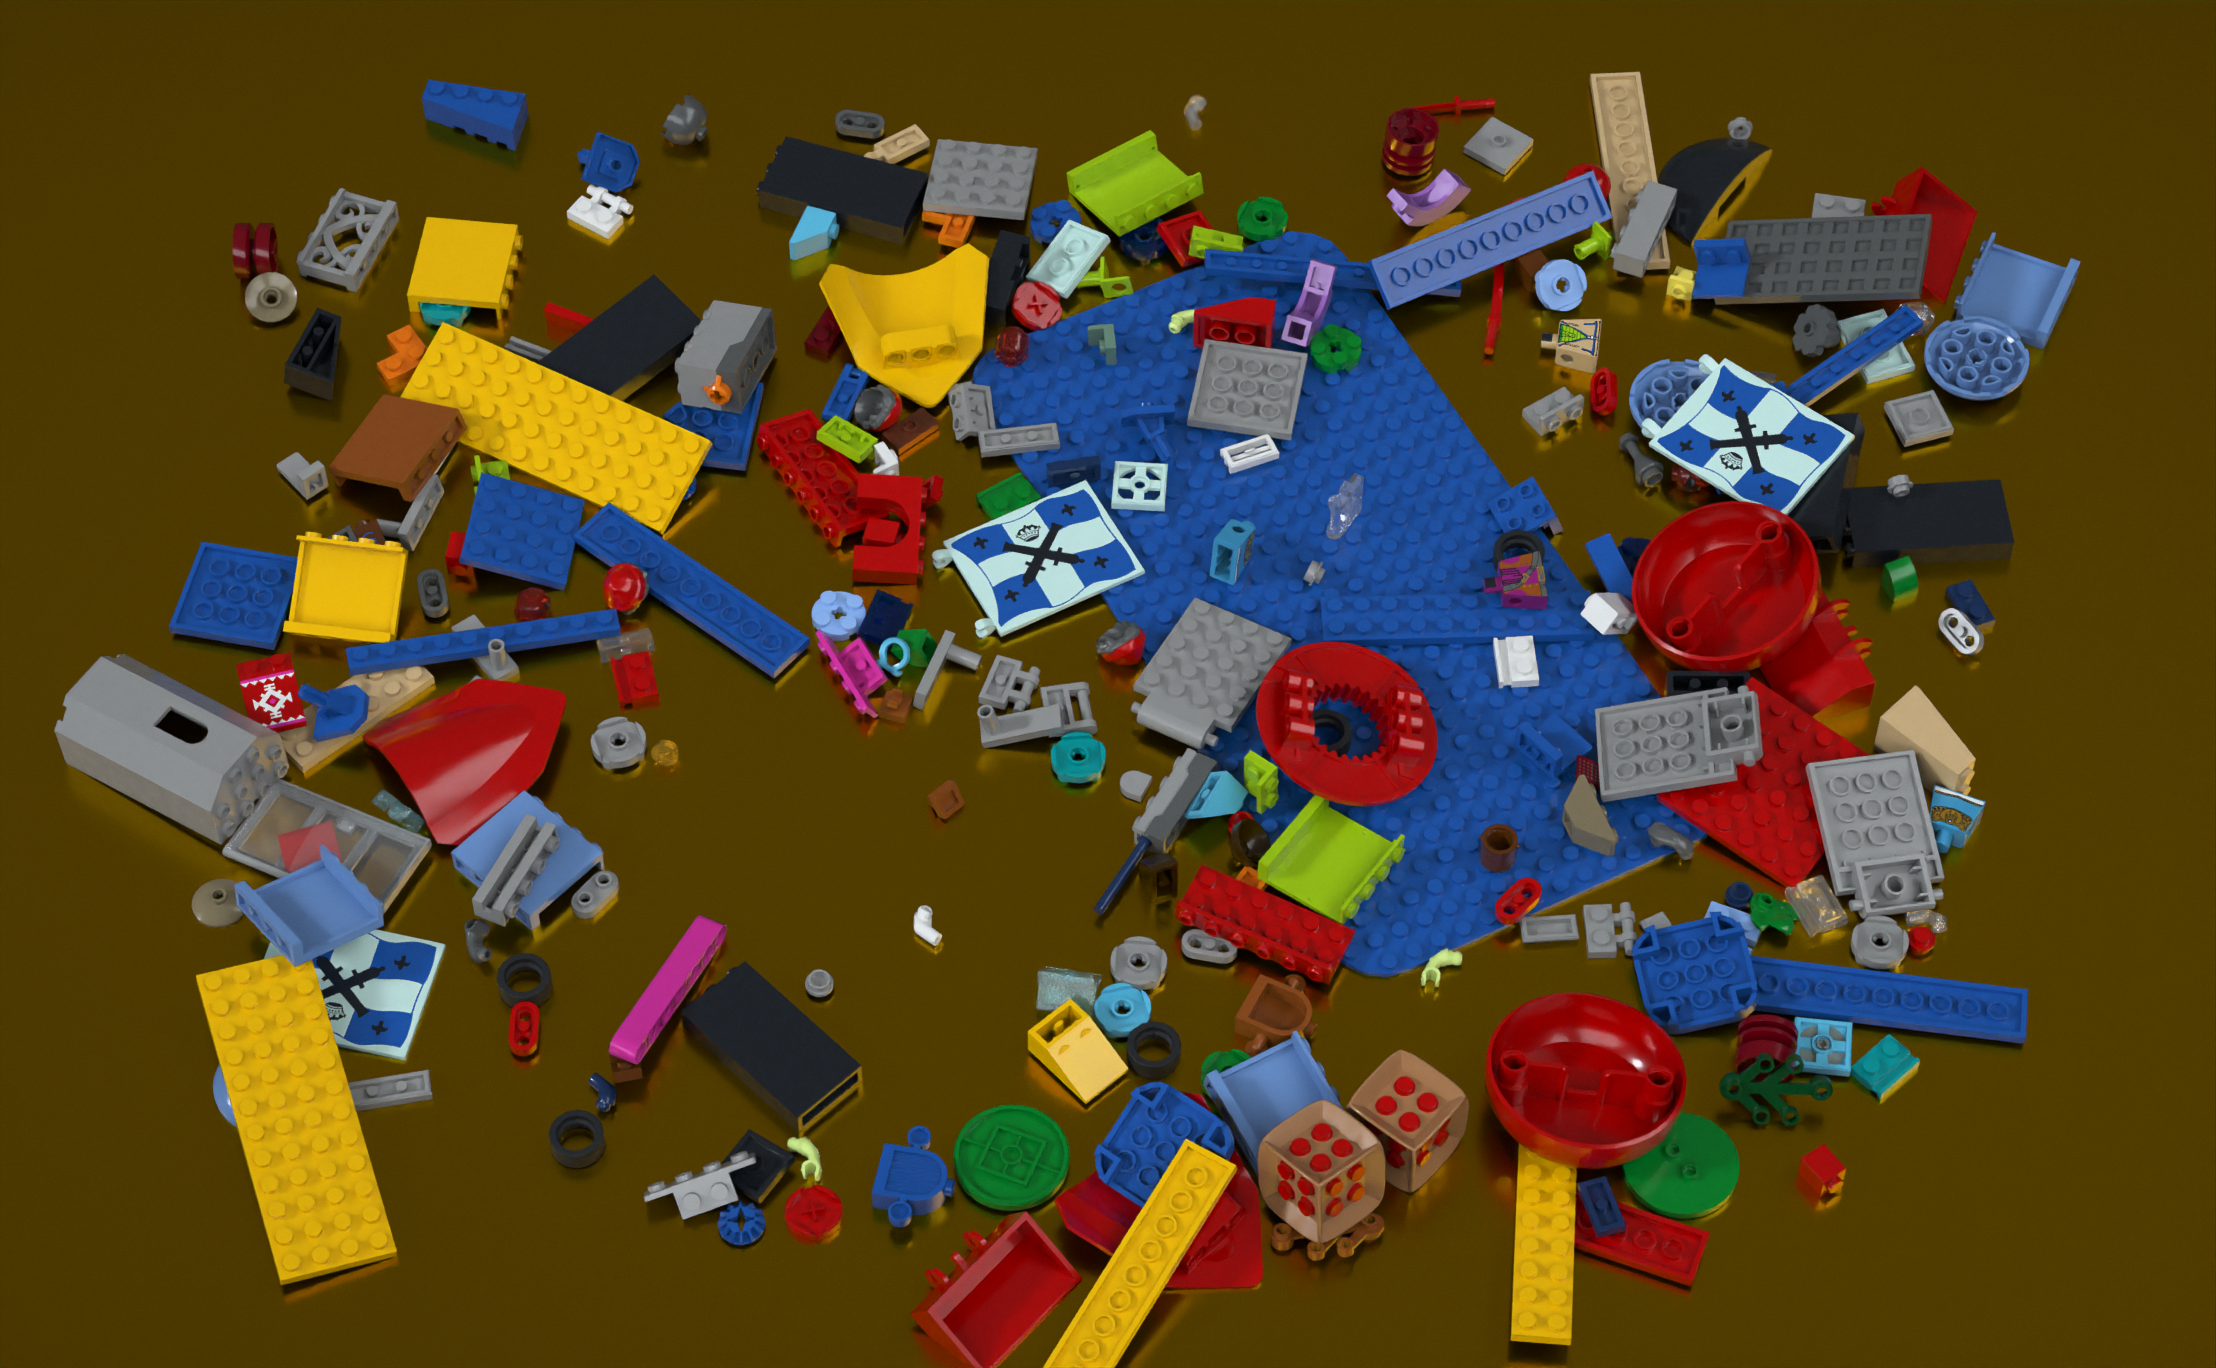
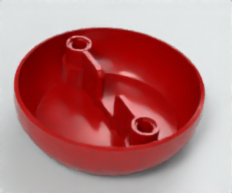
(1727, 587)
(1584, 1080)

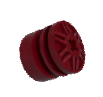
(1410, 141)
(1765, 1035)

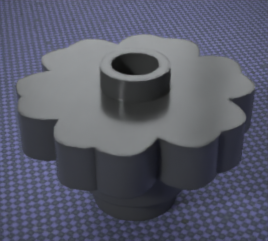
(1816, 331)

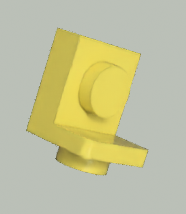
(1681, 283)

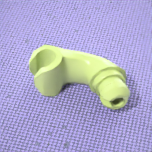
(1180, 320)
(1441, 959)
(807, 1149)

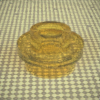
(665, 753)

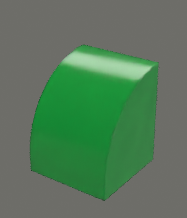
(1900, 579)
(921, 646)

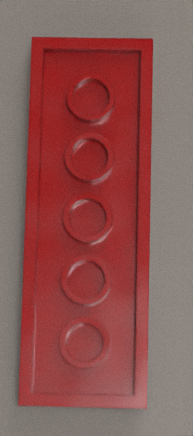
(1646, 1244)

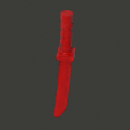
(1458, 105)

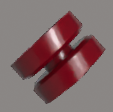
(254, 249)

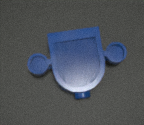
(910, 1179)

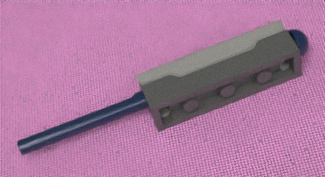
(1164, 815)

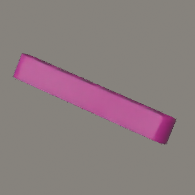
(667, 989)

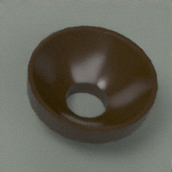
(1248, 842)

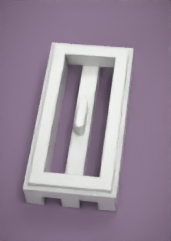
(1252, 456)

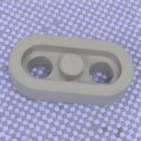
(1962, 633)
(597, 894)
(1209, 947)

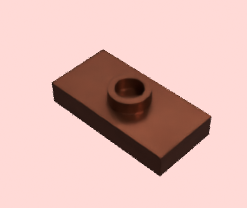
(910, 430)

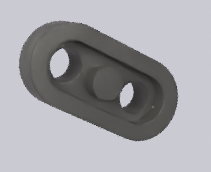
(860, 124)
(433, 595)

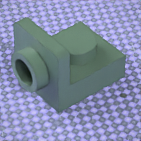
(1104, 337)

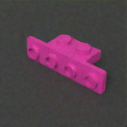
(858, 669)

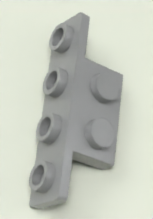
(704, 1189)

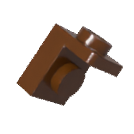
(624, 1070)

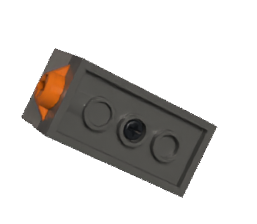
(726, 356)

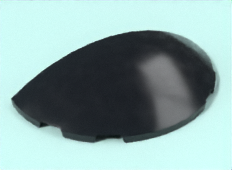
(1705, 179)

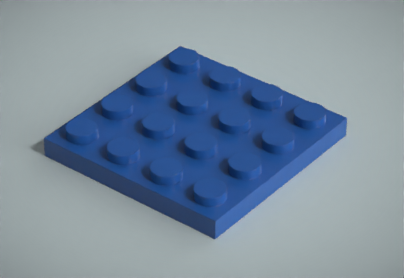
(522, 531)
(236, 596)

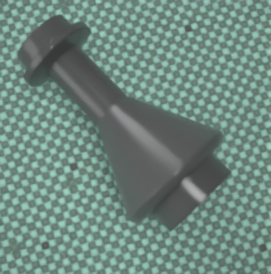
(1647, 470)

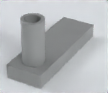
(418, 516)
(944, 651)
(498, 663)
(1019, 725)

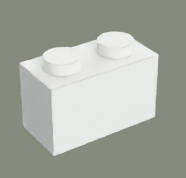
(1610, 613)

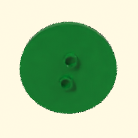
(1011, 1157)
(1687, 1172)

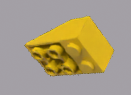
(1076, 1051)

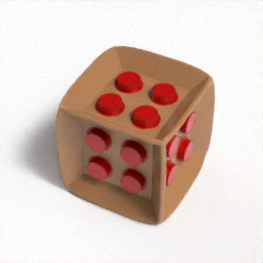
(1414, 1116)
(1321, 1171)

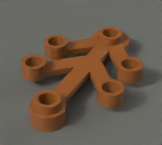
(1368, 1228)

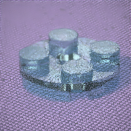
(398, 811)

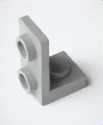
(304, 477)

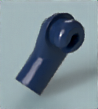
(606, 1091)

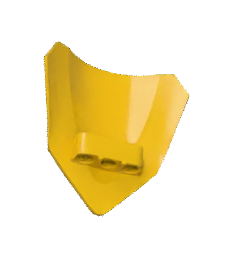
(915, 326)

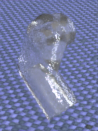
(1191, 111)
(1927, 917)

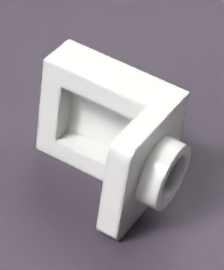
(886, 460)

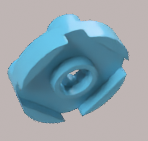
(1123, 995)

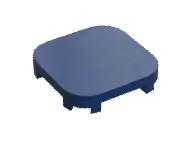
(1696, 974)
(1150, 1137)

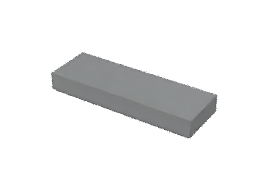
(1018, 440)
(391, 1090)

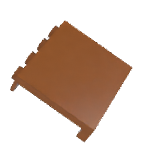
(399, 445)

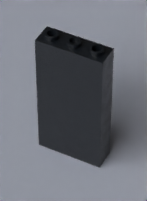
(862, 191)
(627, 341)
(1826, 505)
(1928, 524)
(771, 1046)

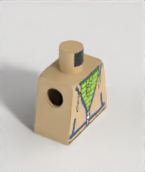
(1575, 343)

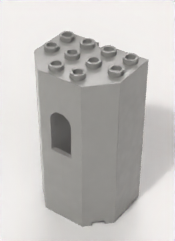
(202, 785)

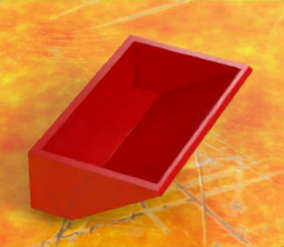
(1950, 231)
(1825, 667)
(996, 1292)

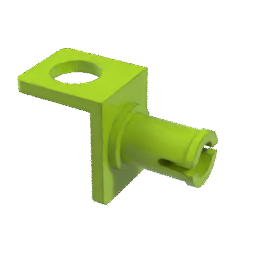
(1598, 242)
(1101, 278)

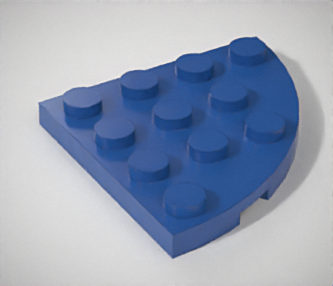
(727, 431)

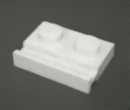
(1516, 661)

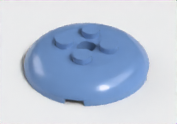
(1990, 344)
(1663, 389)

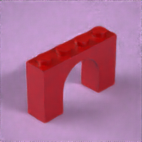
(900, 561)

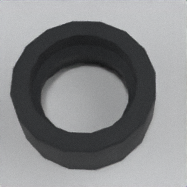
(1516, 539)
(1337, 721)
(520, 963)
(1149, 1031)
(581, 1157)

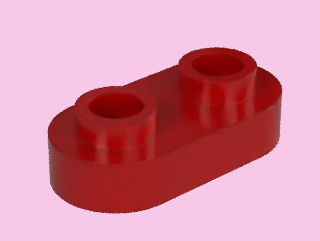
(1603, 391)
(1516, 903)
(524, 1031)

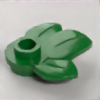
(1772, 912)

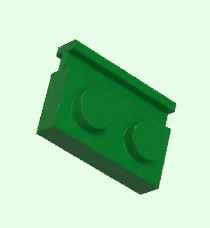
(1007, 496)

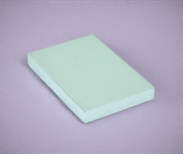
(1068, 258)
(1892, 363)

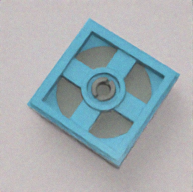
(1824, 1046)

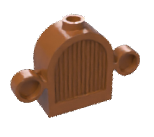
(1274, 1013)

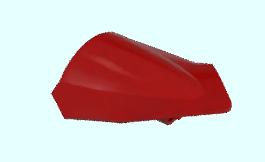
(471, 751)
(1221, 1255)

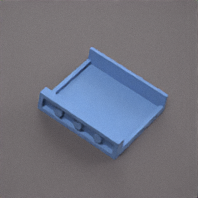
(2017, 291)
(563, 868)
(312, 909)
(1268, 1091)

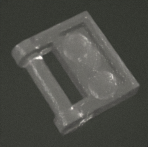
(1345, 506)

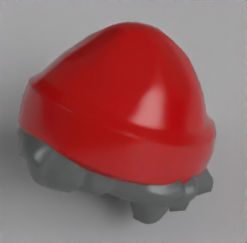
(878, 408)
(625, 587)
(1122, 644)

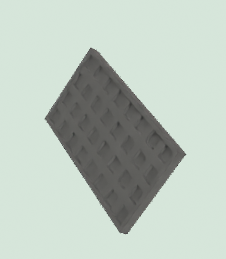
(1833, 258)

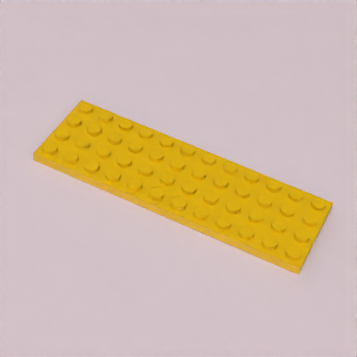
(560, 428)
(295, 1118)

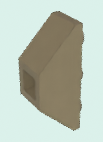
(1587, 819)

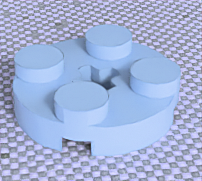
(1573, 290)
(838, 602)

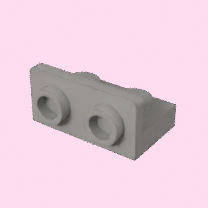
(971, 410)
(1553, 411)

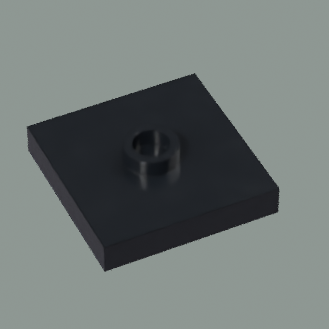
(770, 1166)

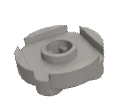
(618, 756)
(1874, 956)
(1139, 977)

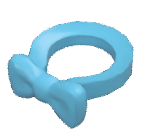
(883, 661)

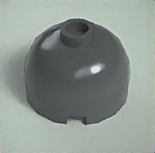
(686, 122)

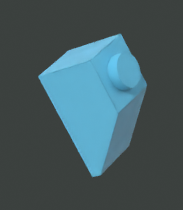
(813, 232)
(1218, 796)

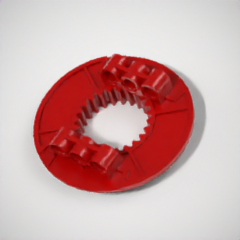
(1368, 681)

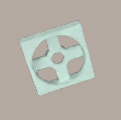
(1138, 502)

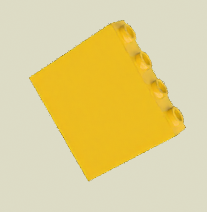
(465, 264)
(347, 589)

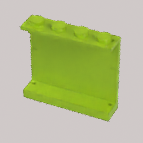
(1132, 184)
(1328, 861)

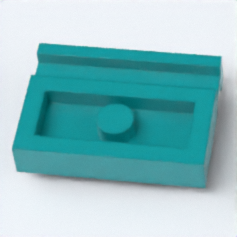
(1884, 1066)

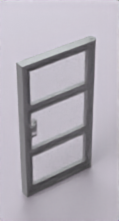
(294, 823)

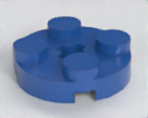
(1048, 213)

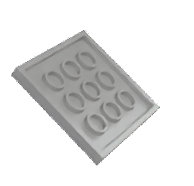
(980, 179)
(1247, 389)

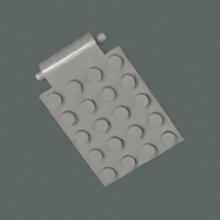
(1206, 674)
(1676, 742)
(1877, 832)

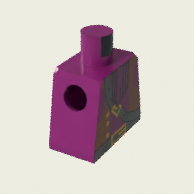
(1520, 582)

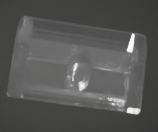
(626, 644)

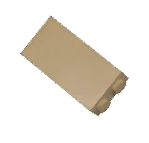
(1939, 752)

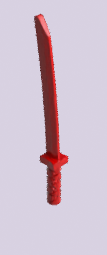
(1494, 320)

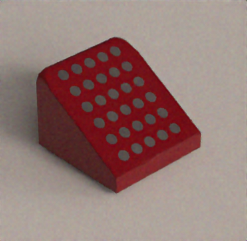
(1589, 769)

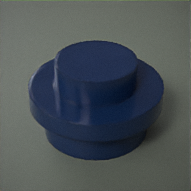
(1739, 895)

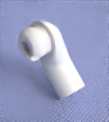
(923, 925)

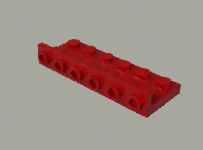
(816, 474)
(1264, 924)

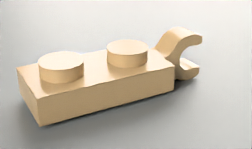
(900, 145)

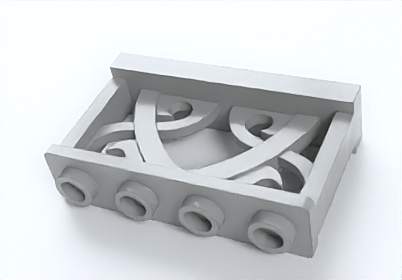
(381, 224)

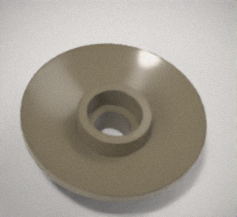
(270, 285)
(215, 911)

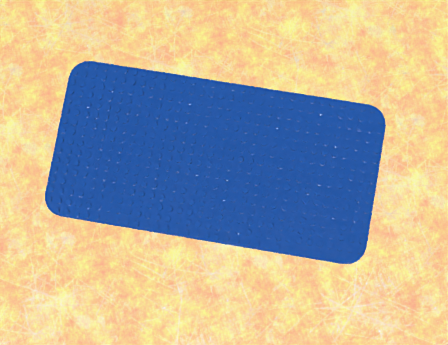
(1416, 534)

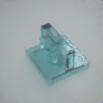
(1060, 985)

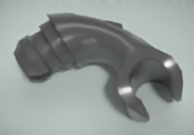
(1663, 835)
(475, 934)

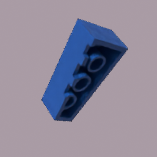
(478, 110)

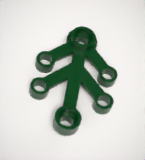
(1771, 1087)

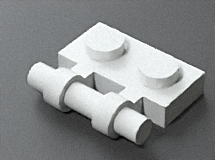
(597, 217)

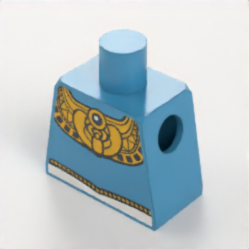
(1233, 539)
(1953, 817)

